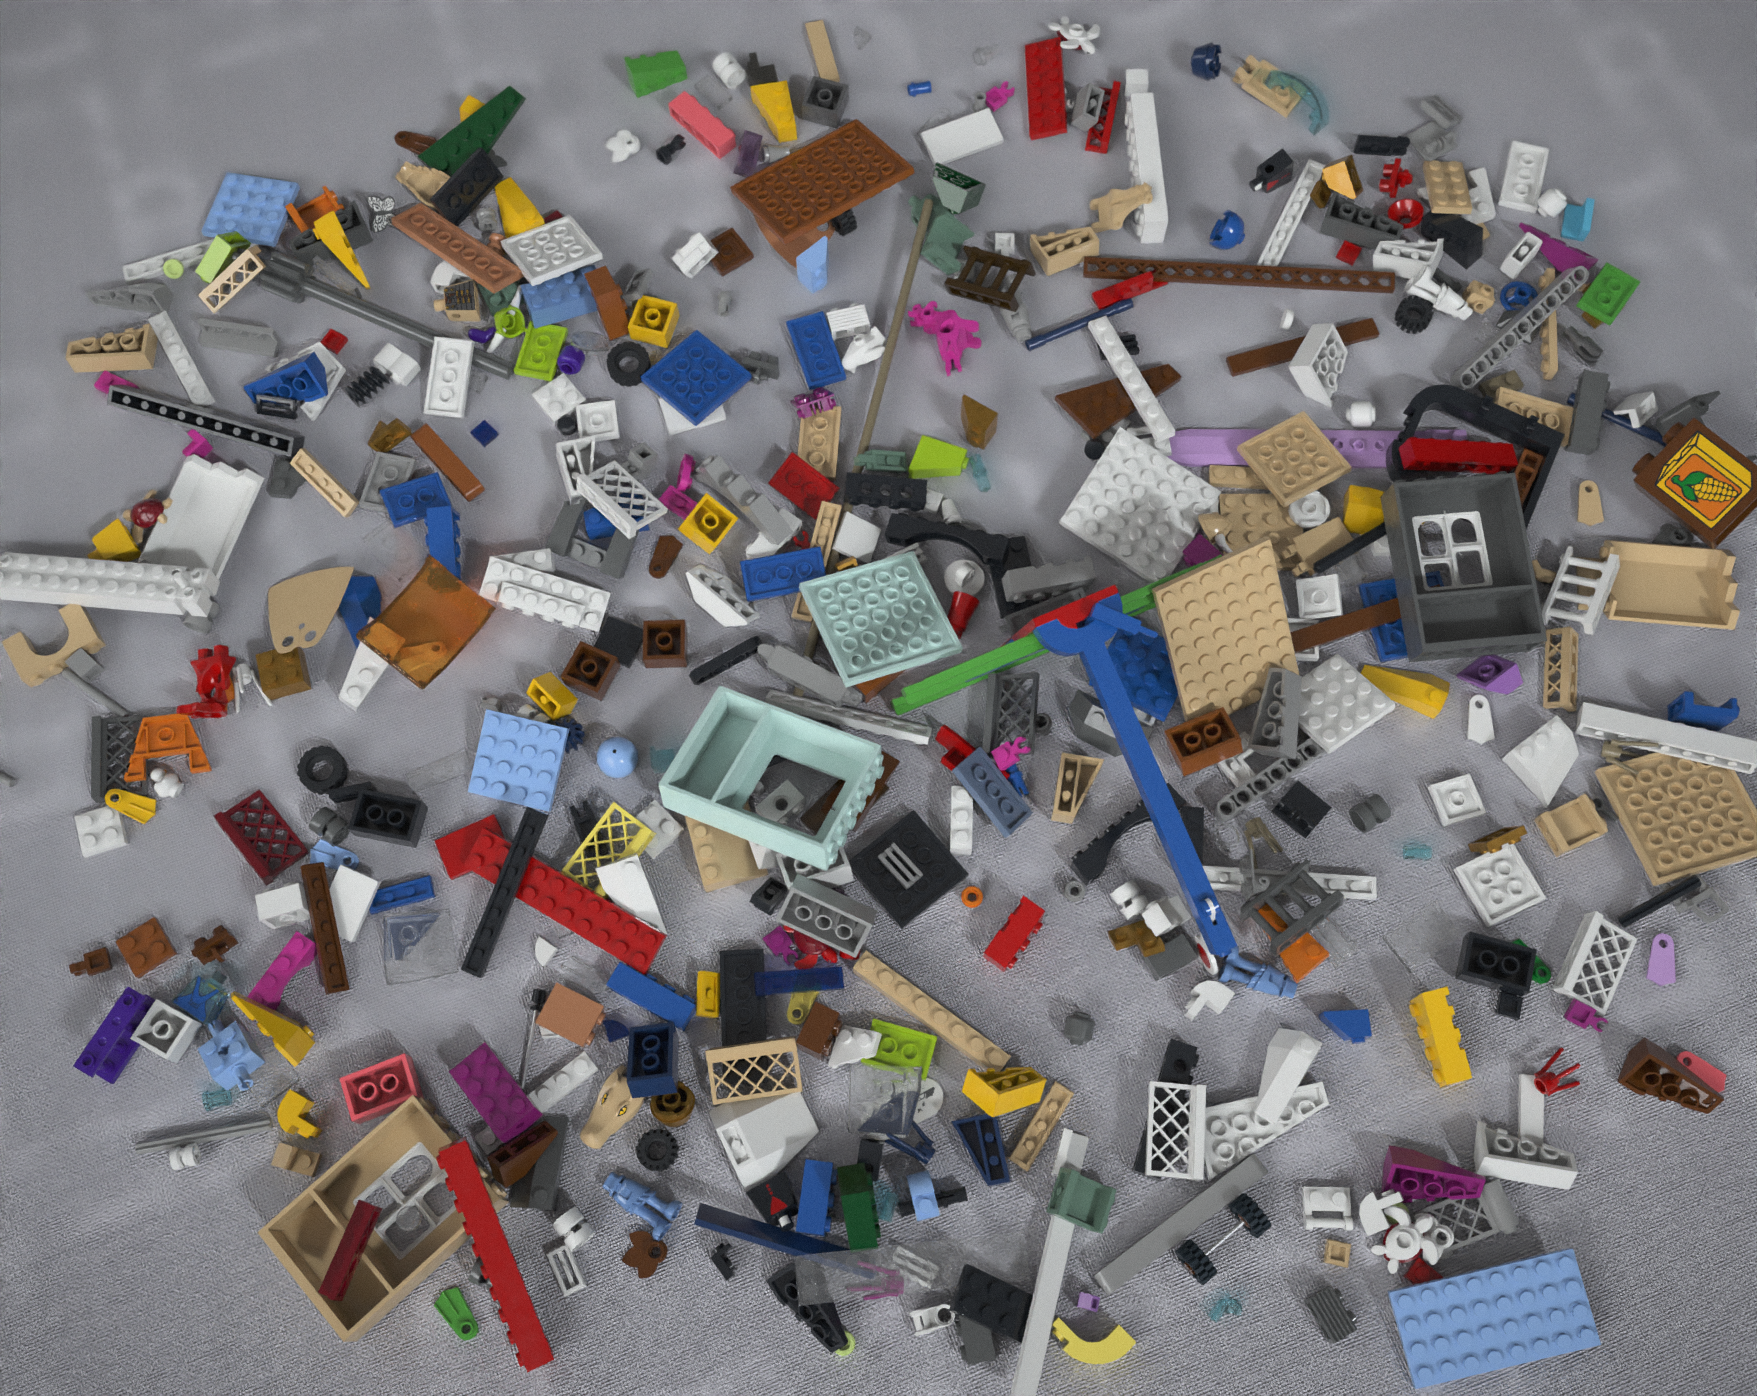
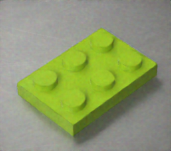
(540, 351)
(902, 1047)

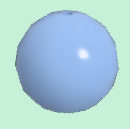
(619, 763)

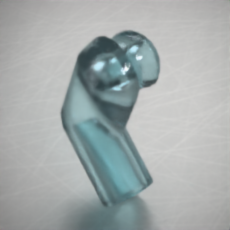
(1223, 1306)

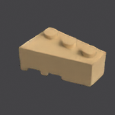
(1064, 250)
(1073, 783)

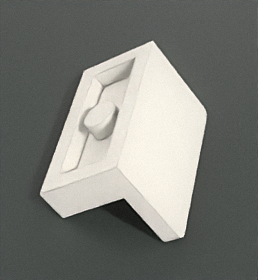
(1639, 407)
(1070, 1151)

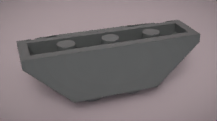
(1092, 724)

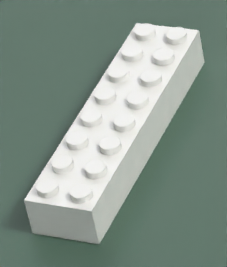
(1146, 166)

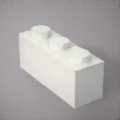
(764, 548)
(961, 821)

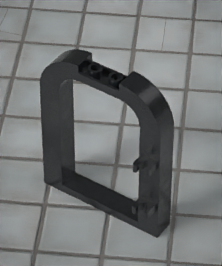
(1485, 415)

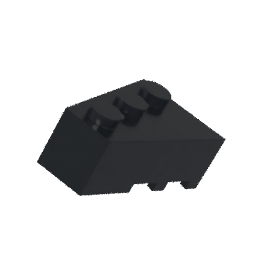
(1461, 237)

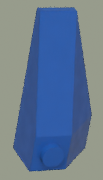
(298, 379)

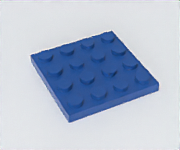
(696, 377)
(1390, 637)
(1144, 672)

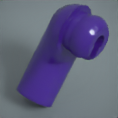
(481, 336)

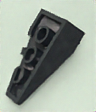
(821, 1318)

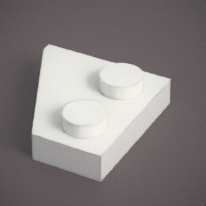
(854, 1045)

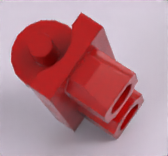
(1397, 175)

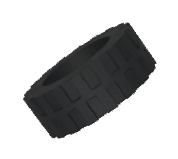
(624, 350)
(318, 754)

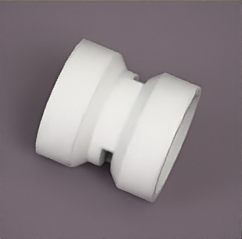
(184, 1156)

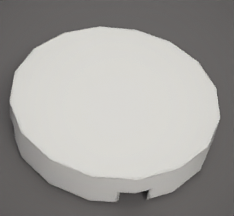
(1310, 510)

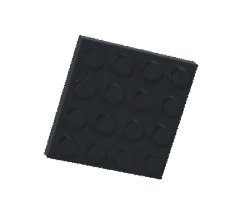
(926, 852)

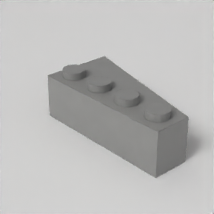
(1277, 715)

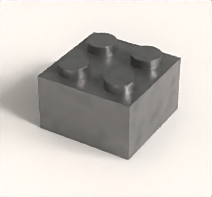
(825, 102)

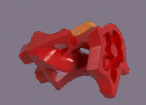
(211, 673)

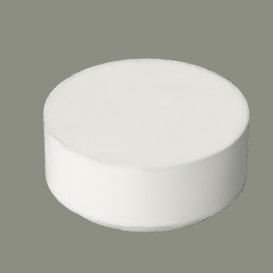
(1287, 319)

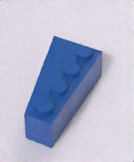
(442, 537)

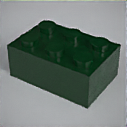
(859, 1206)

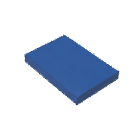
(410, 499)

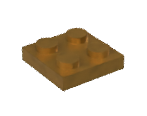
(1494, 841)

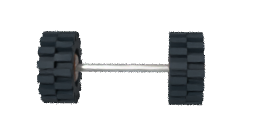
(1248, 1215)

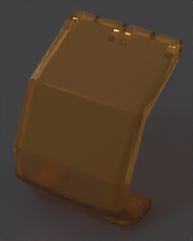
(427, 624)

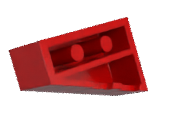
(1015, 934)

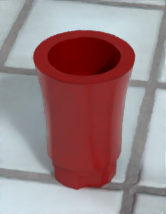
(961, 611)

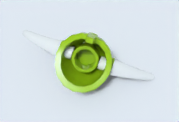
(508, 322)

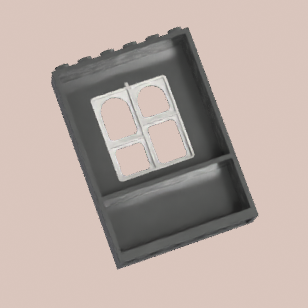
(1460, 618)

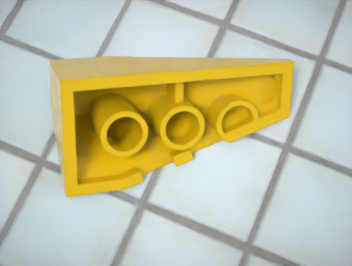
(516, 209)
(333, 236)
(288, 1035)

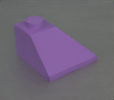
(1492, 674)

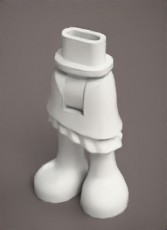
(1442, 297)

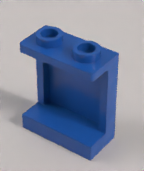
(1699, 716)

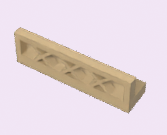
(228, 276)
(1568, 670)

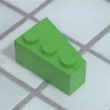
(655, 72)

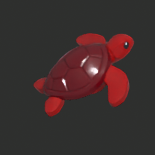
(812, 948)

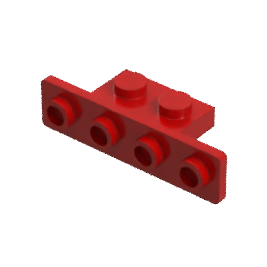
(1126, 289)
(957, 747)

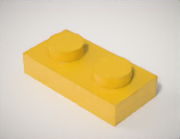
(708, 994)

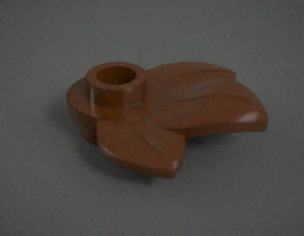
(641, 1254)

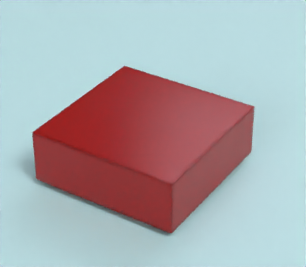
(1348, 253)
(334, 341)

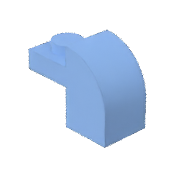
(923, 1195)

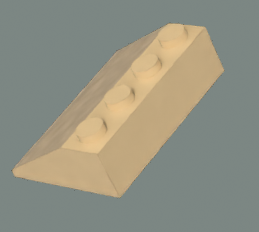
(722, 856)

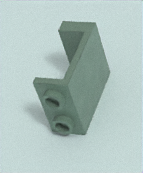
(945, 242)

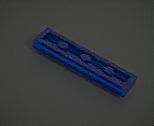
(798, 981)

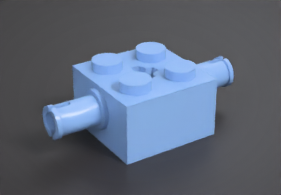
(231, 1055)

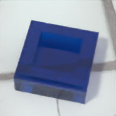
(484, 433)

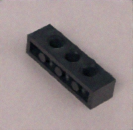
(894, 485)

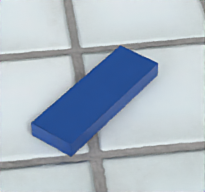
(402, 894)

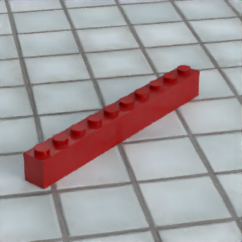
(496, 1254)

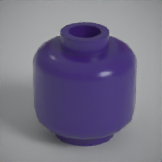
(570, 360)

